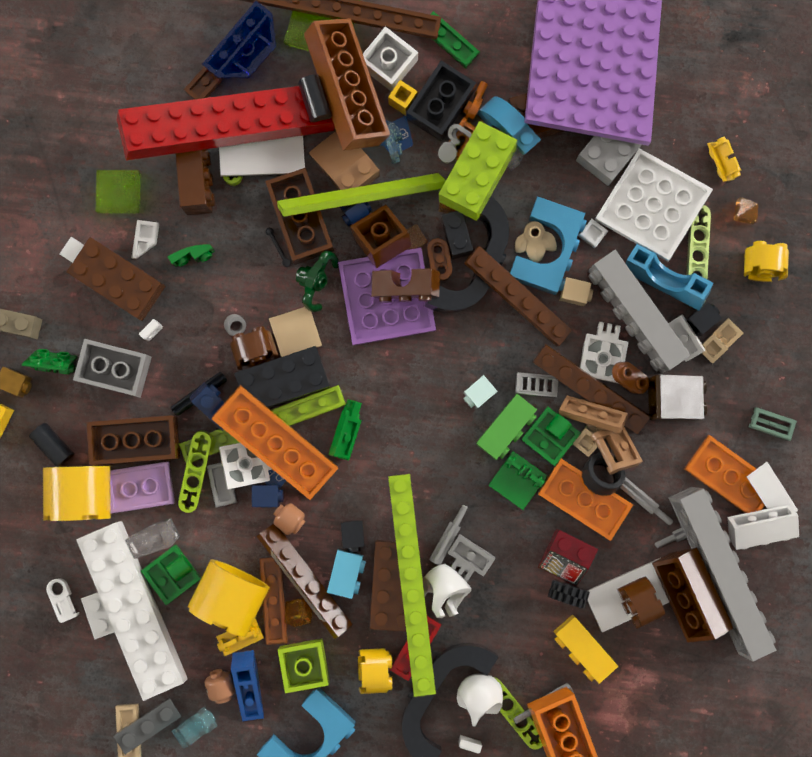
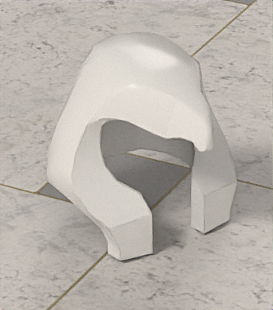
(445, 583)
(480, 695)

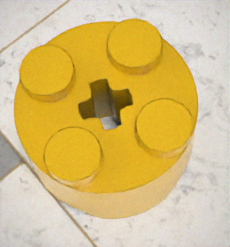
(766, 261)
(373, 671)

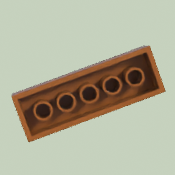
(346, 84)

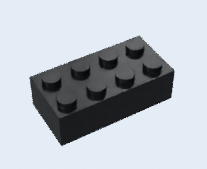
(285, 378)

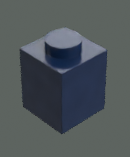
(267, 495)

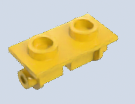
(726, 168)
(231, 643)

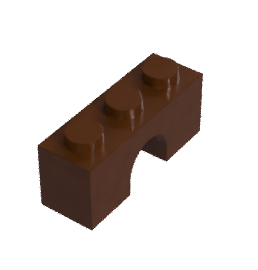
(423, 285)

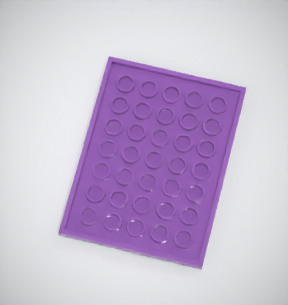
(595, 67)

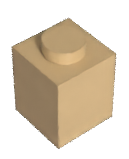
(576, 292)

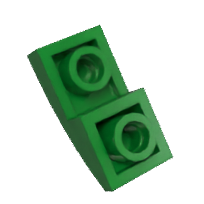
(198, 252)

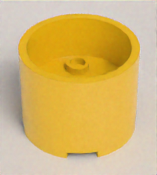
(76, 493)
(228, 598)

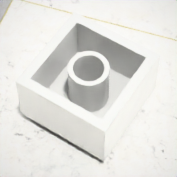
(389, 58)

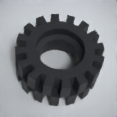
(568, 594)

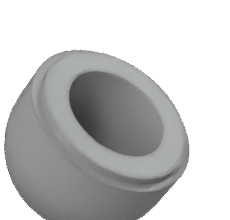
(232, 318)

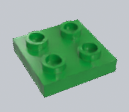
(551, 436)
(171, 574)

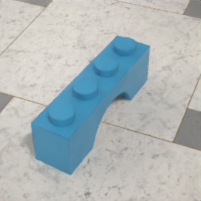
(686, 288)

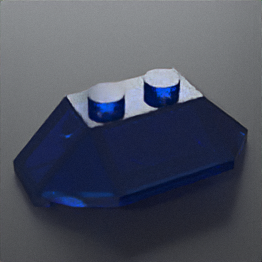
(244, 45)

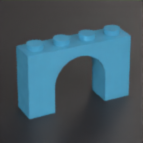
(567, 224)
(330, 715)

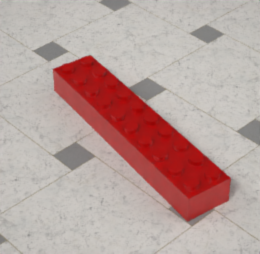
(215, 122)

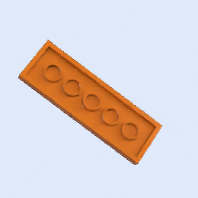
(274, 442)

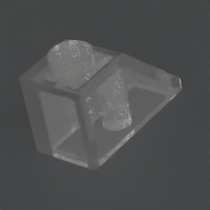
(153, 538)

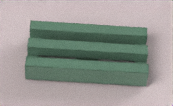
(755, 418)

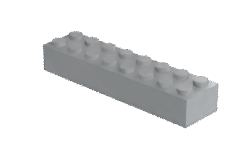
(704, 531)

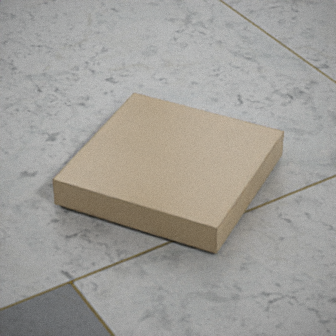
(295, 331)

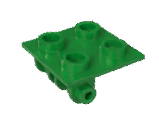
(47, 361)
(517, 480)

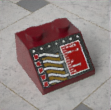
(567, 557)

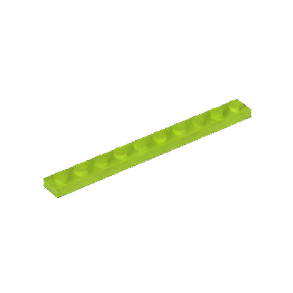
(412, 585)

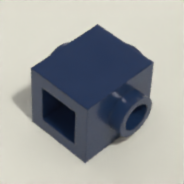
(355, 212)

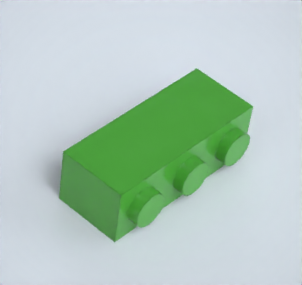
(507, 427)

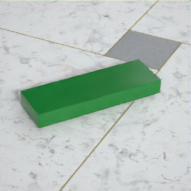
(455, 44)

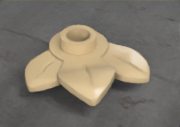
(535, 245)

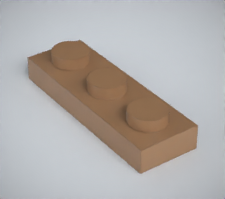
(593, 414)

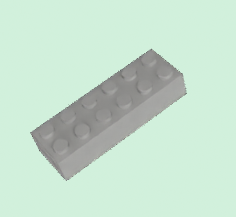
(638, 312)

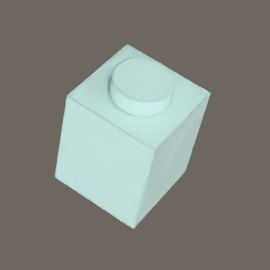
(479, 392)

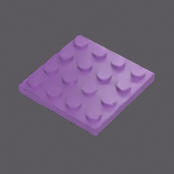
(381, 321)

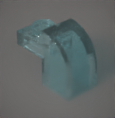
(393, 148)
(194, 727)

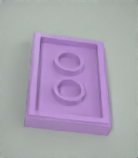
(141, 487)

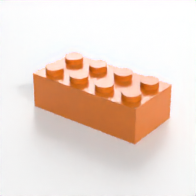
(561, 725)

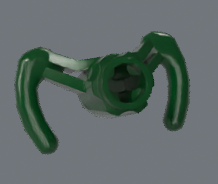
(315, 279)

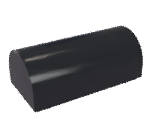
(314, 98)
(51, 445)

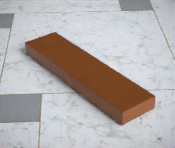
(273, 602)

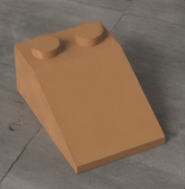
(344, 168)

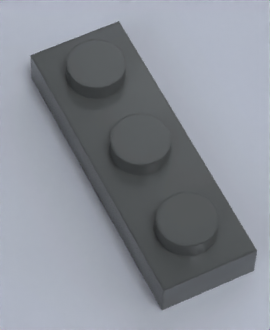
(147, 725)

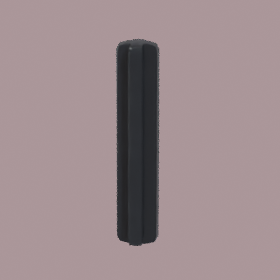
(185, 403)

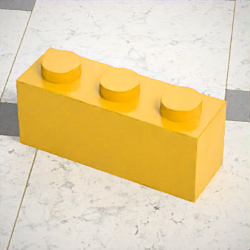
(584, 649)

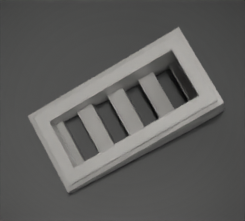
(519, 385)

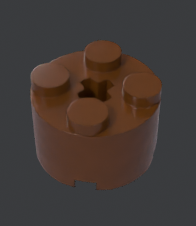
(253, 348)
(641, 602)

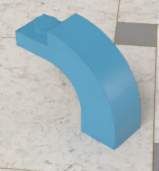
(507, 119)

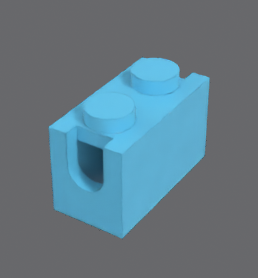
(345, 574)

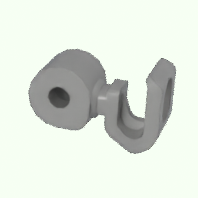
(448, 151)

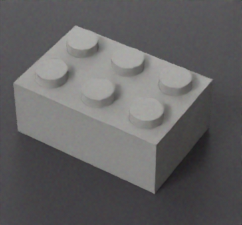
(606, 157)
(112, 368)

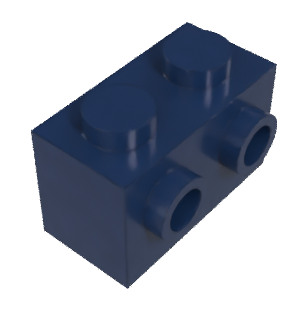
(208, 400)

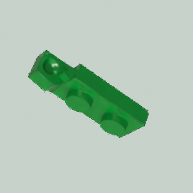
(346, 431)

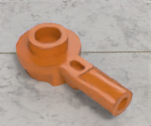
(472, 107)

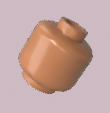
(289, 518)
(219, 686)

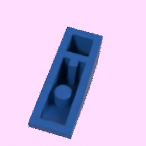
(247, 685)

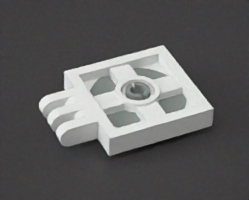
(603, 352)
(242, 466)

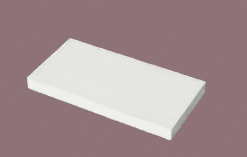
(263, 157)
(607, 603)

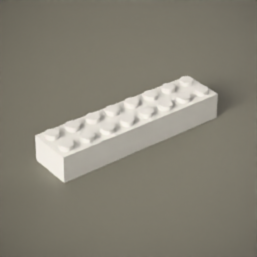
(132, 611)

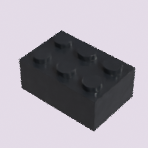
(441, 100)

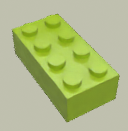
(478, 170)

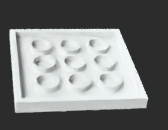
(653, 204)

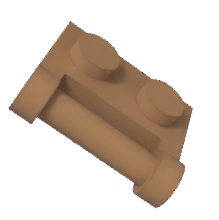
(622, 448)

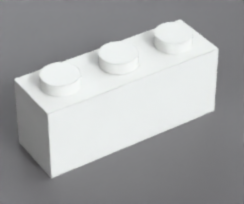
(763, 527)

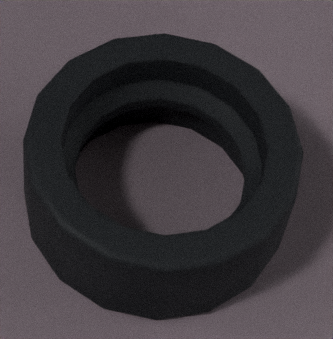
(595, 484)

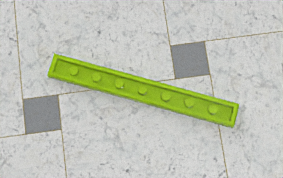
(360, 194)
(290, 413)

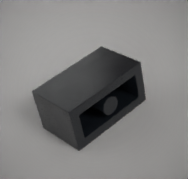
(456, 234)

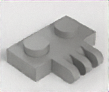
(470, 557)

